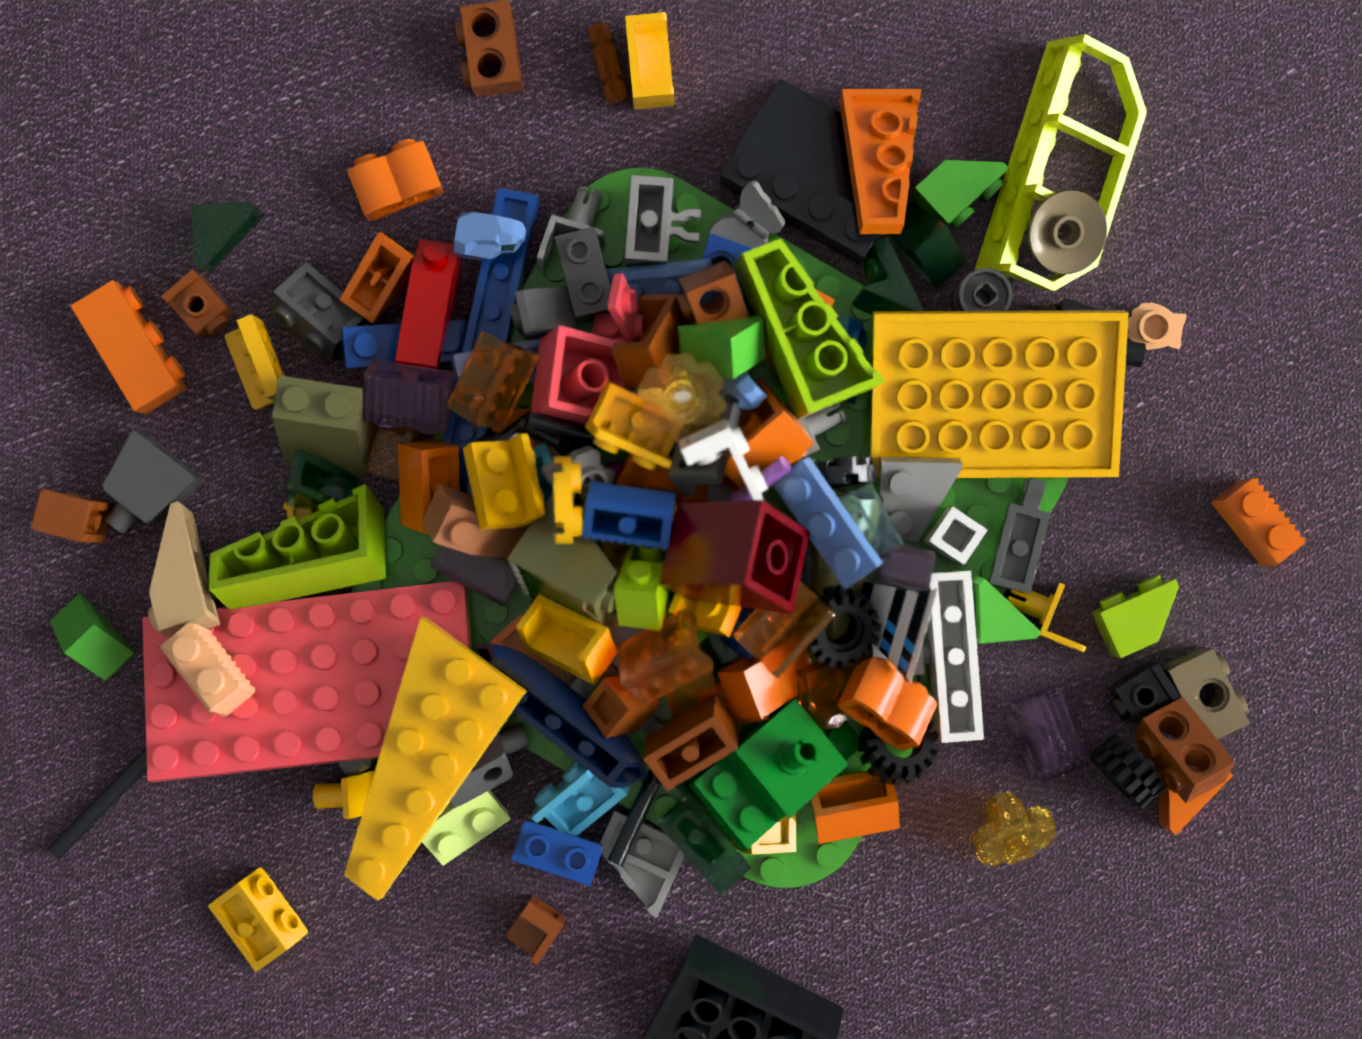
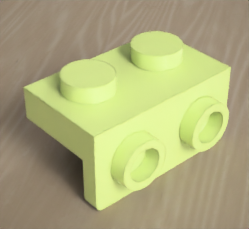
(464, 826)

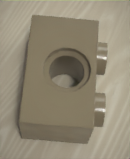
(1201, 667)

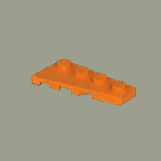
(880, 150)

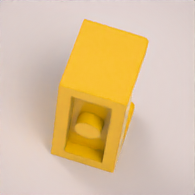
(649, 61)
(567, 639)

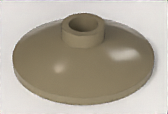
(1083, 237)

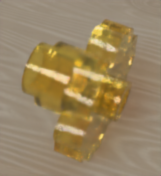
(677, 374)
(1012, 831)

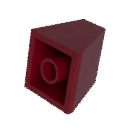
(735, 555)

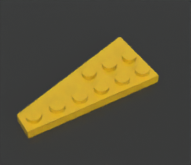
(437, 732)

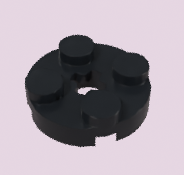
(847, 471)

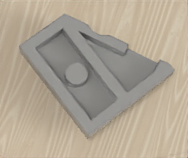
(914, 490)

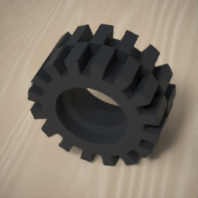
(857, 638)
(893, 766)
(1127, 771)

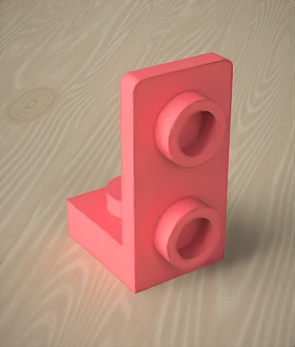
(625, 316)

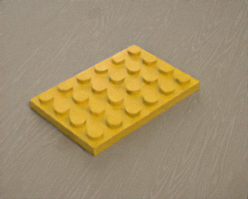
(1001, 390)

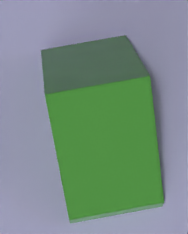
(728, 344)
(996, 617)
(90, 638)

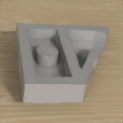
(650, 863)

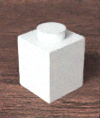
(955, 535)

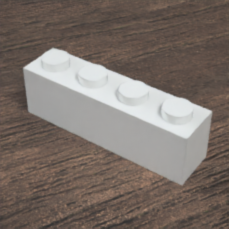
(954, 659)

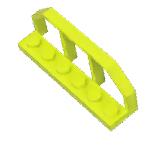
(1037, 140)

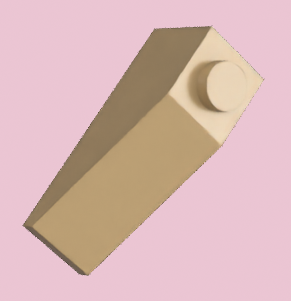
(180, 578)

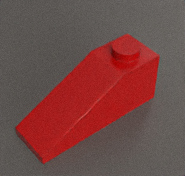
(428, 304)

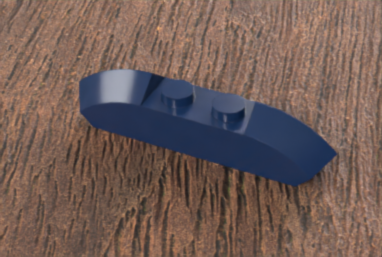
(559, 716)

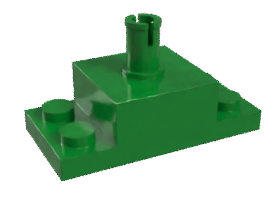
(773, 772)

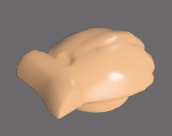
(1156, 326)

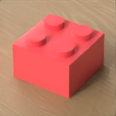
(572, 373)

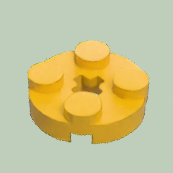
(565, 485)

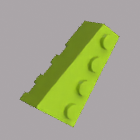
(801, 332)
(305, 555)

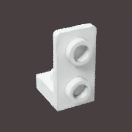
(706, 447)

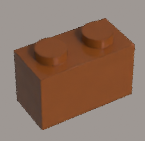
(691, 742)

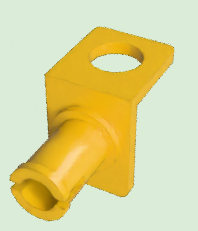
(1043, 608)
(348, 794)

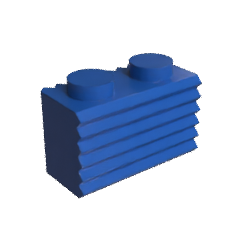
(628, 515)

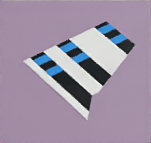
(902, 621)

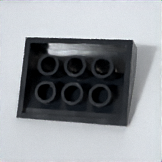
(804, 169)
(733, 998)

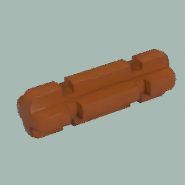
(607, 63)

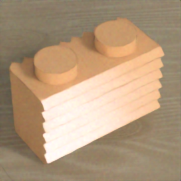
(207, 669)

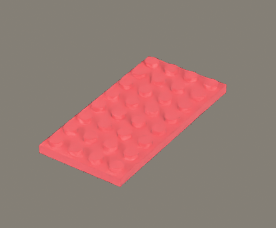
(319, 674)

